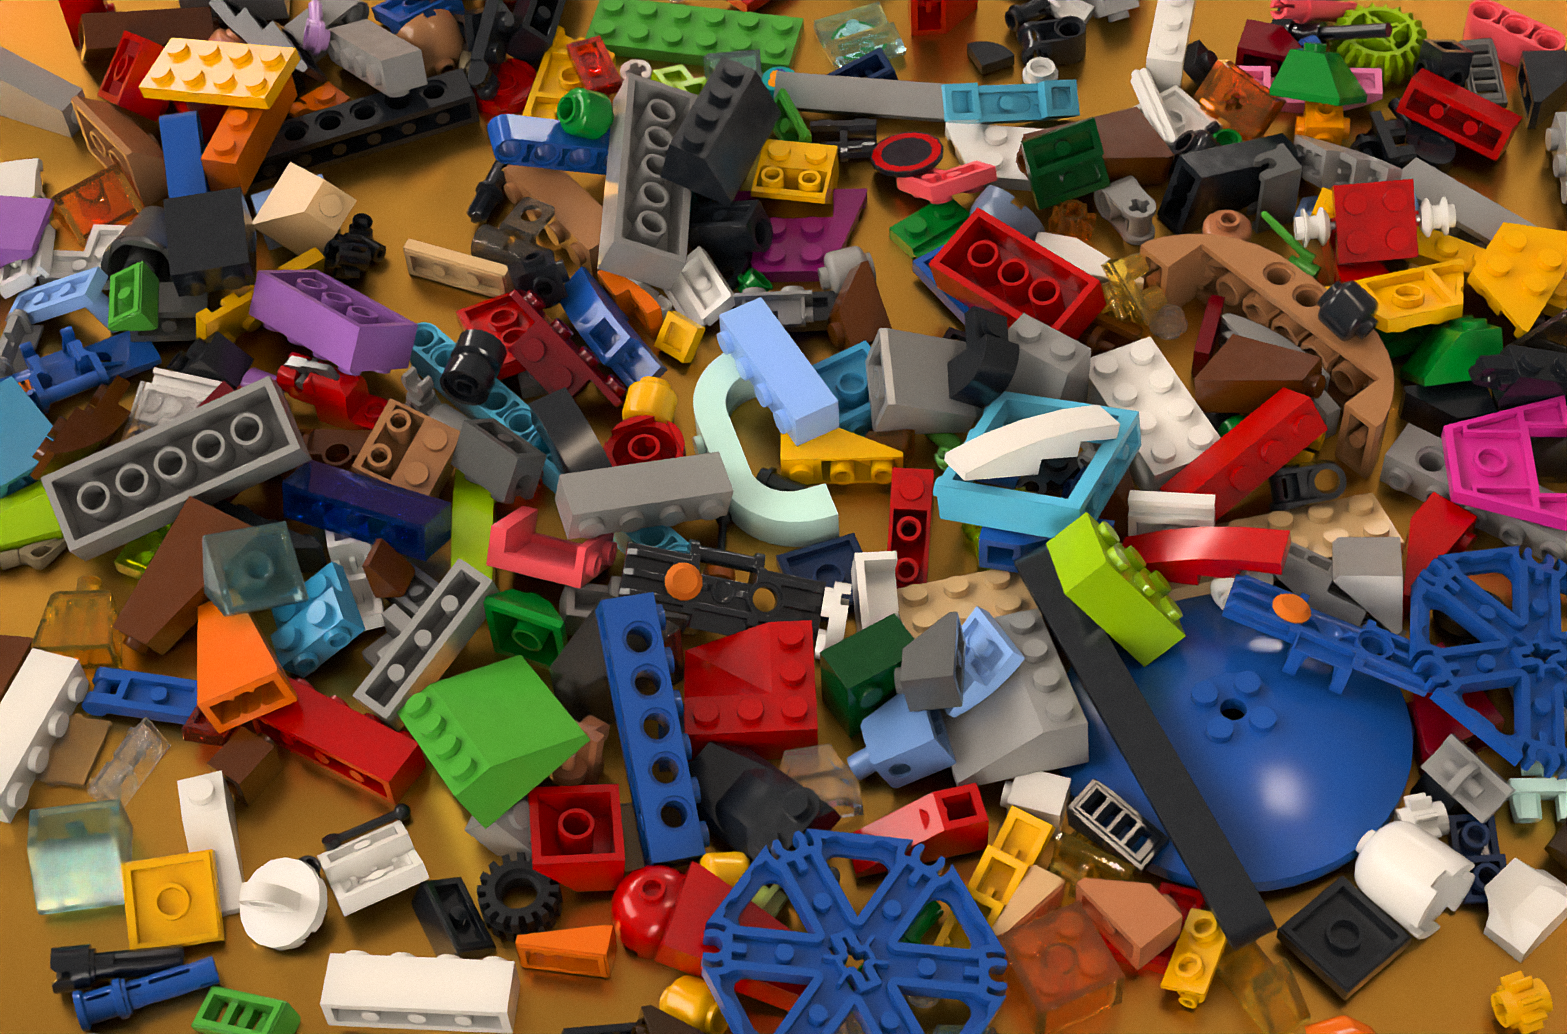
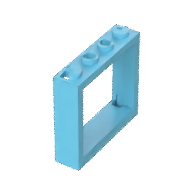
(1035, 512)

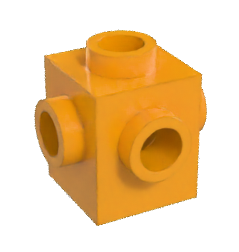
(1323, 123)

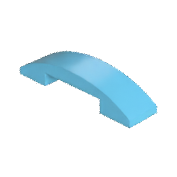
(1010, 103)

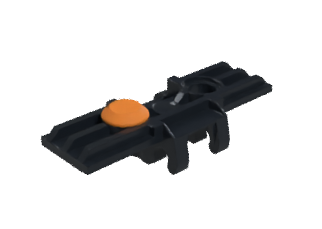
(717, 602)

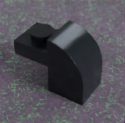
(987, 364)

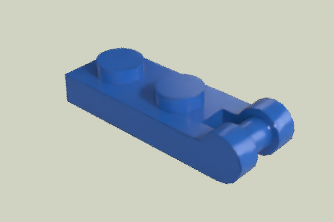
(141, 695)

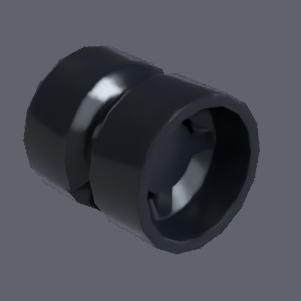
(473, 367)

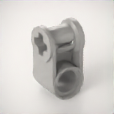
(1127, 209)

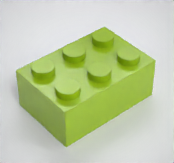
(1116, 588)

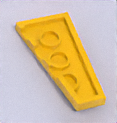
(234, 316)

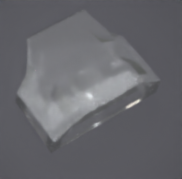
(827, 775)

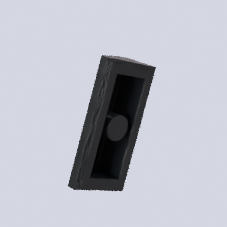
(451, 919)

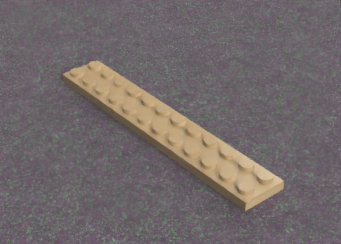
(1006, 593)

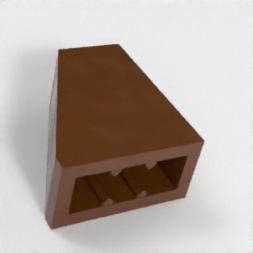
(1251, 372)

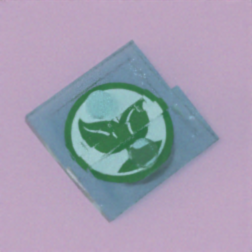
(857, 33)

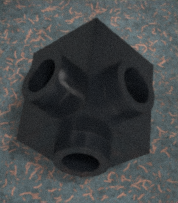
(1445, 59)
(541, 275)

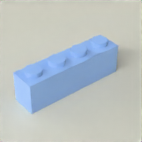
(778, 372)

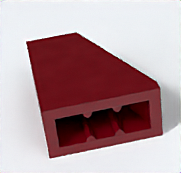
(1434, 724)

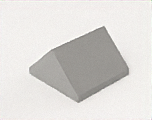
(1371, 575)

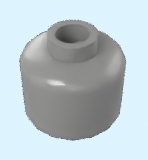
(838, 264)

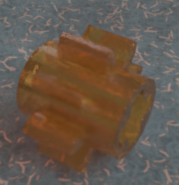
(1072, 220)

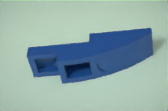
(607, 330)

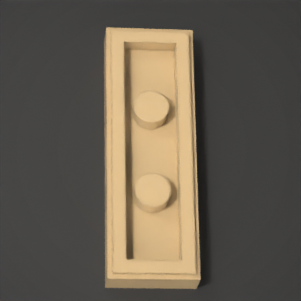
(457, 269)

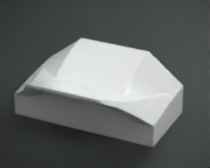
(1524, 908)

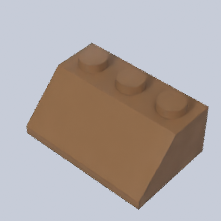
(120, 139)

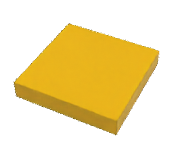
(173, 900)

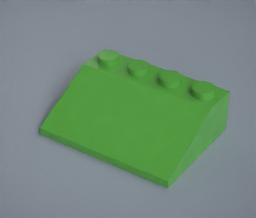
(492, 734)

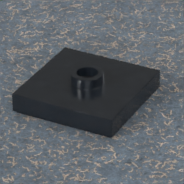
(1343, 937)

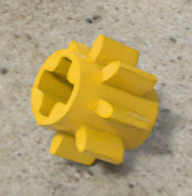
(1521, 1002)

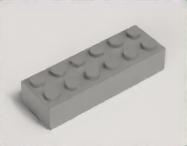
(643, 213)
(152, 474)

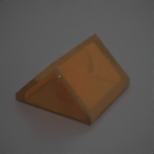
(99, 199)

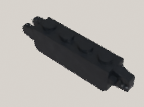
(1522, 375)

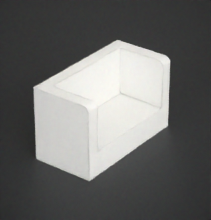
(874, 587)

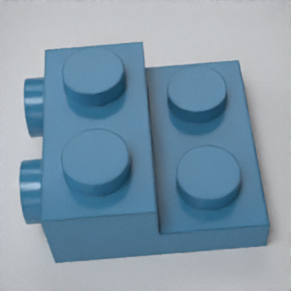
(847, 381)
(321, 626)

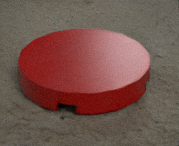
(515, 87)

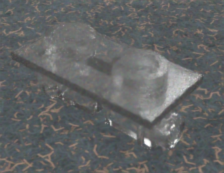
(130, 765)

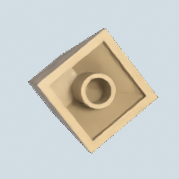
(303, 211)

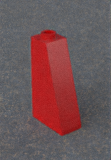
(683, 937)

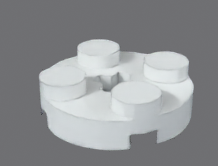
(836, 609)

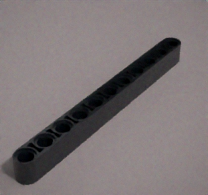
(1150, 757)

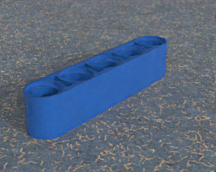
(545, 145)
(182, 151)

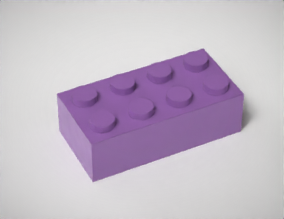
(333, 320)

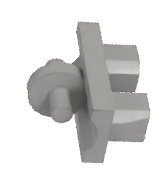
(1468, 778)

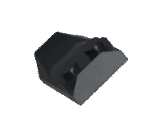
(753, 801)

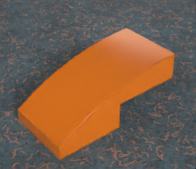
(633, 301)

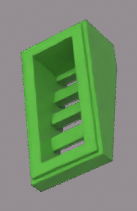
(276, 1017)

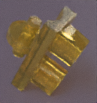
(1138, 304)
(1078, 858)

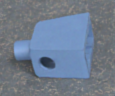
(902, 744)

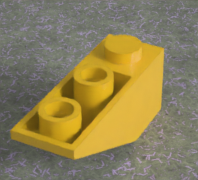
(838, 459)

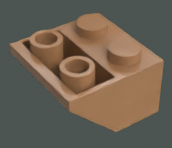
(408, 450)

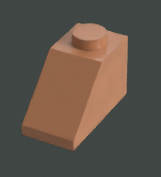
(1131, 916)

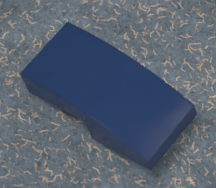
(1479, 845)

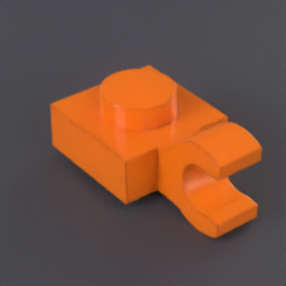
(318, 99)

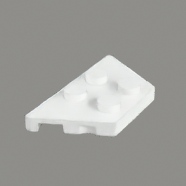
(993, 146)

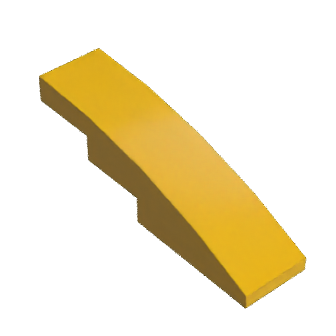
(1000, 871)

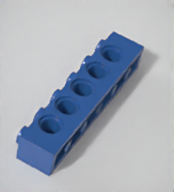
(658, 842)

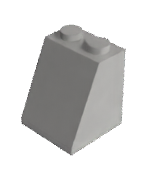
(1048, 363)
(911, 384)

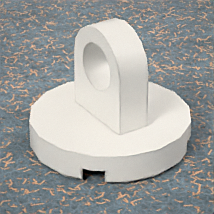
(283, 903)

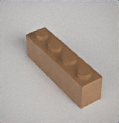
(576, 215)

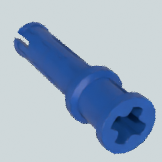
(124, 997)

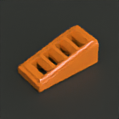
(572, 950)

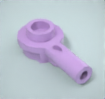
(315, 35)

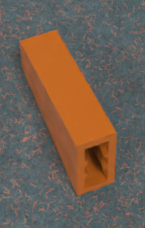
(237, 670)

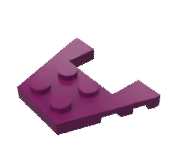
(803, 242)

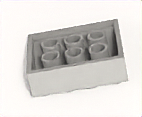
(1027, 721)

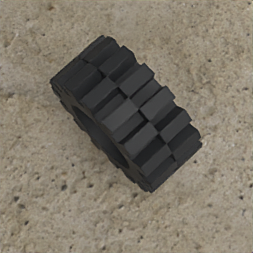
(524, 919)

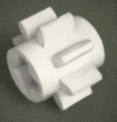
(1424, 813)

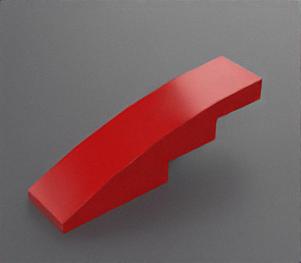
(1211, 551)

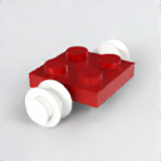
(1375, 221)

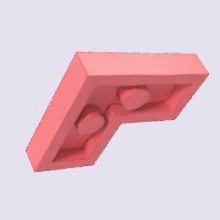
(940, 185)

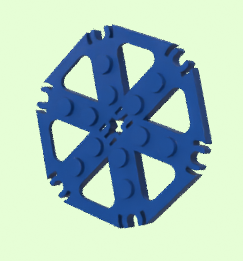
(1504, 652)
(873, 935)

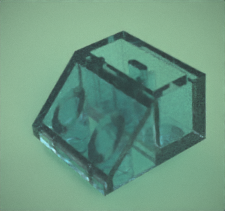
(78, 855)

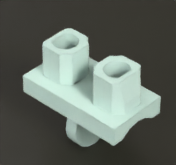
(1526, 800)

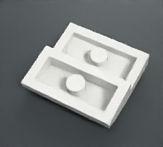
(372, 867)

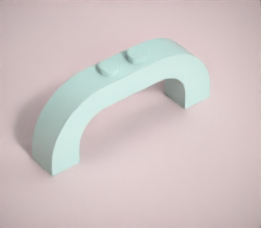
(764, 513)

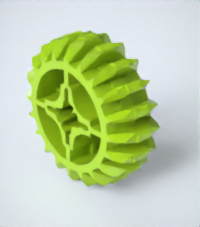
(1393, 54)

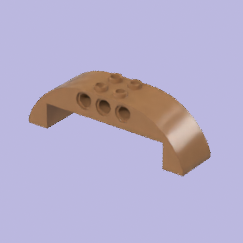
(1284, 299)

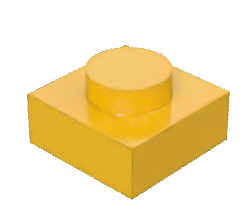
(679, 336)

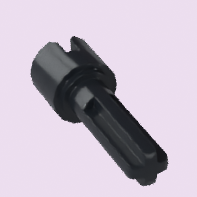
(82, 967)

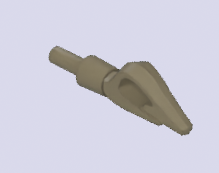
(36, 555)

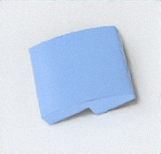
(988, 659)

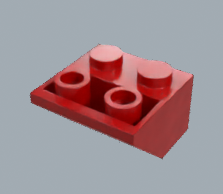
(938, 16)

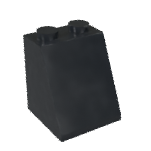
(210, 242)

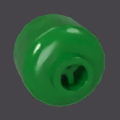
(585, 113)

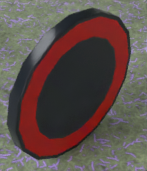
(907, 154)

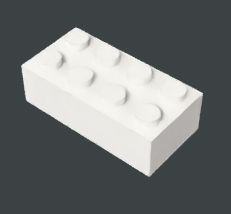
(1170, 419)

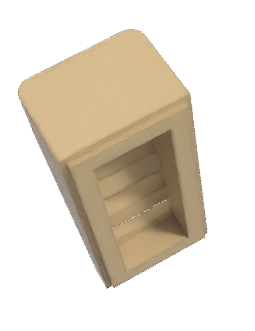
(1035, 897)

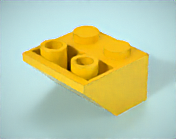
(797, 172)

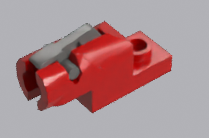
(337, 397)

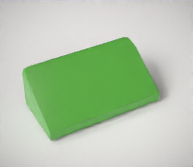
(790, 124)
(133, 299)

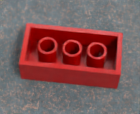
(1013, 275)

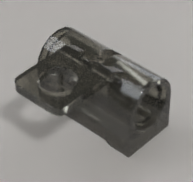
(514, 235)

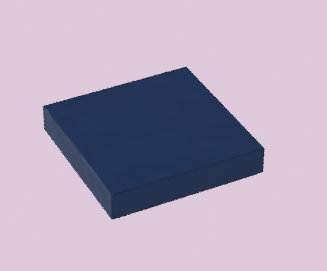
(823, 562)

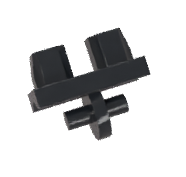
(852, 137)
(1382, 141)

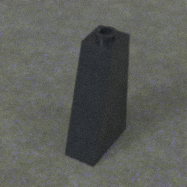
(1216, 181)

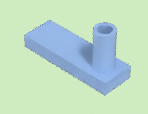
(66, 296)

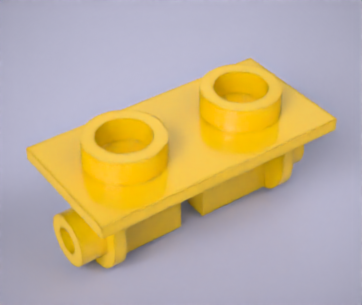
(1195, 958)

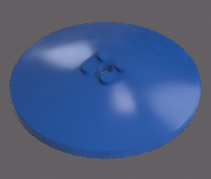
(1287, 779)

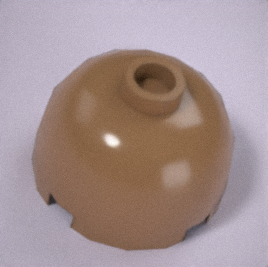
(438, 40)

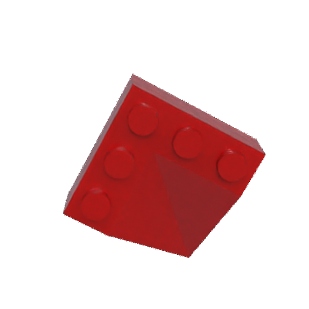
(753, 690)

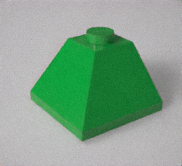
(1317, 77)
(525, 626)

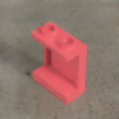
(521, 550)

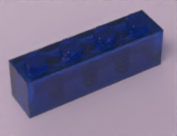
(367, 509)

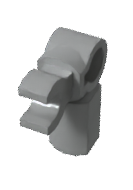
(424, 399)

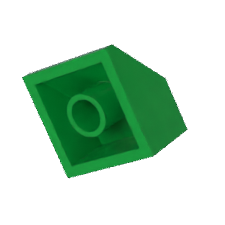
(1451, 351)

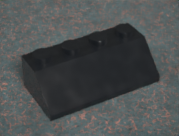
(722, 133)

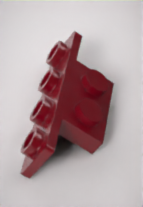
(554, 358)

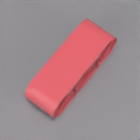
(1509, 31)

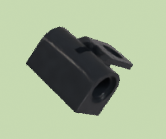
(730, 234)

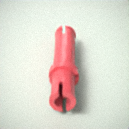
(1310, 10)

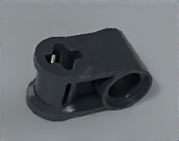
(1056, 39)
(1301, 485)

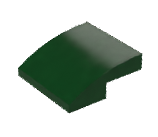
(1065, 163)

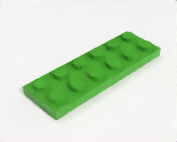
(690, 32)

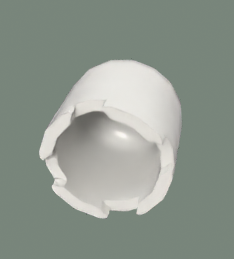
(1411, 875)

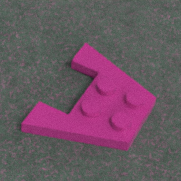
(1494, 464)

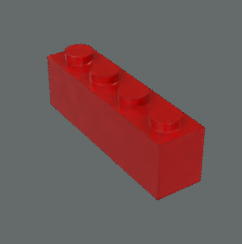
(1251, 450)
(345, 742)

